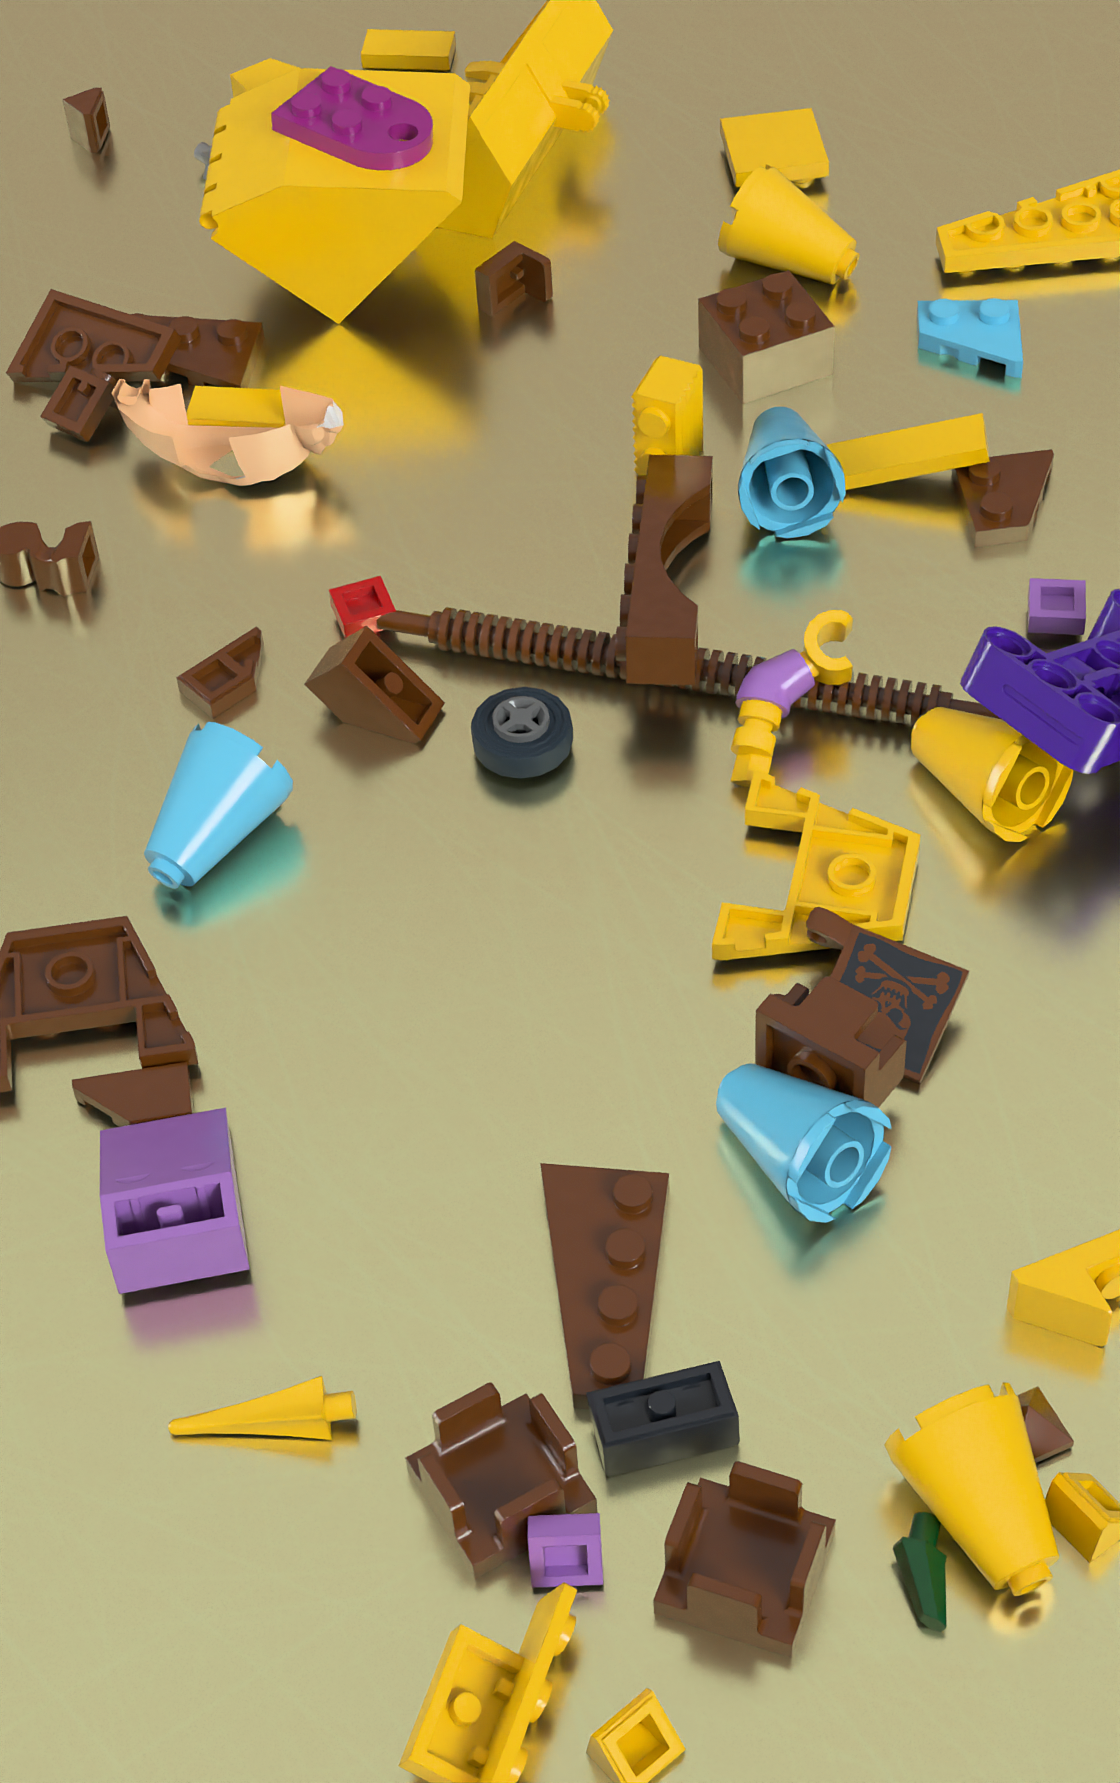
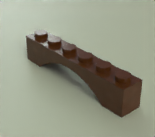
(656, 618)

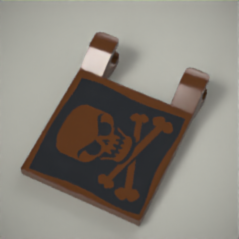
(910, 986)

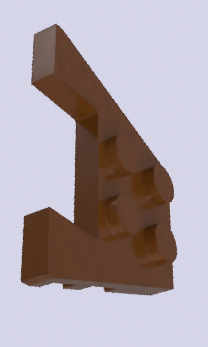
(84, 980)

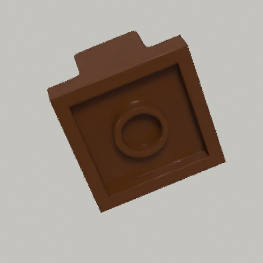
(818, 1042)
(496, 1470)
(744, 1558)

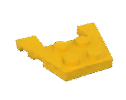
(842, 864)

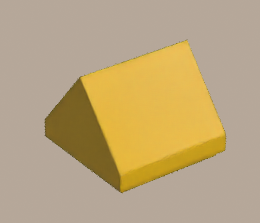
(1083, 1513)
(635, 1741)

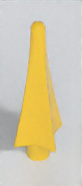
(295, 1412)

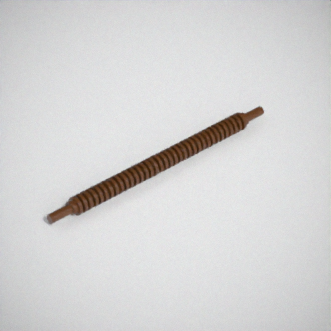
(589, 651)

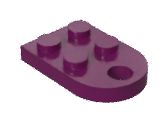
(356, 122)

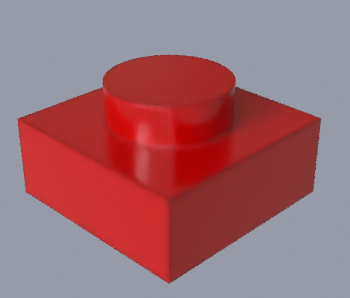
(360, 605)

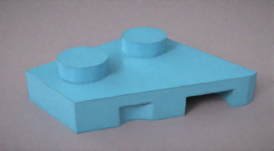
(972, 331)

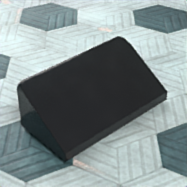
(664, 1418)

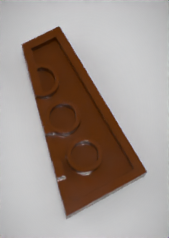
(607, 1266)

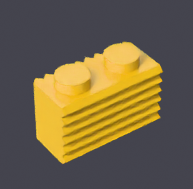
(668, 411)

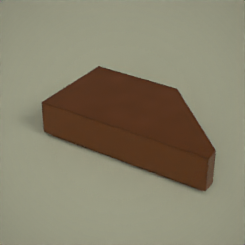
(225, 675)
(139, 1093)

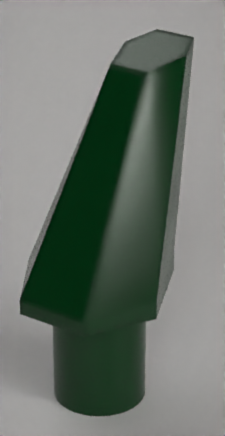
(924, 1570)

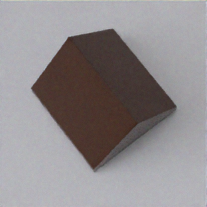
(87, 118)

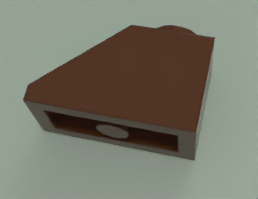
(374, 688)

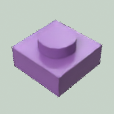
(1056, 606)
(565, 1550)

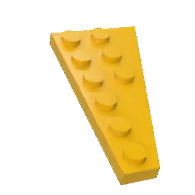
(1067, 228)

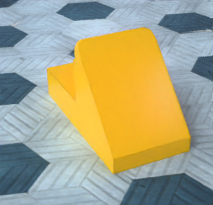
(1070, 1290)

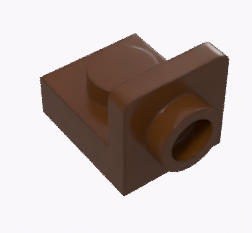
(80, 402)

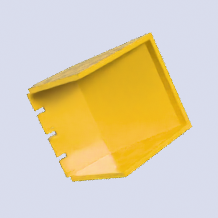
(318, 220)

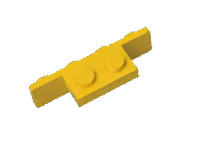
(486, 1698)

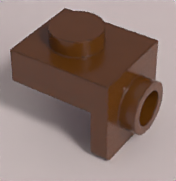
(510, 275)

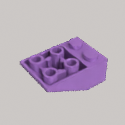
(171, 1201)

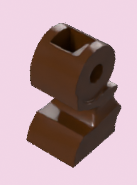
(59, 568)

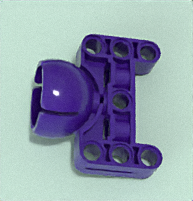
(1056, 698)

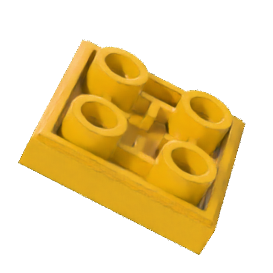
(780, 139)

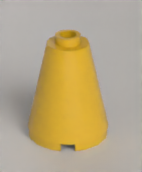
(786, 230)
(991, 770)
(982, 1484)

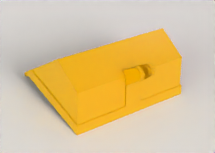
(526, 105)

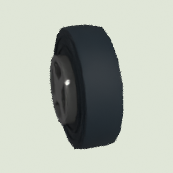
(522, 732)

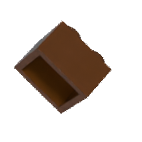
(766, 336)

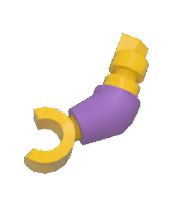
(777, 684)

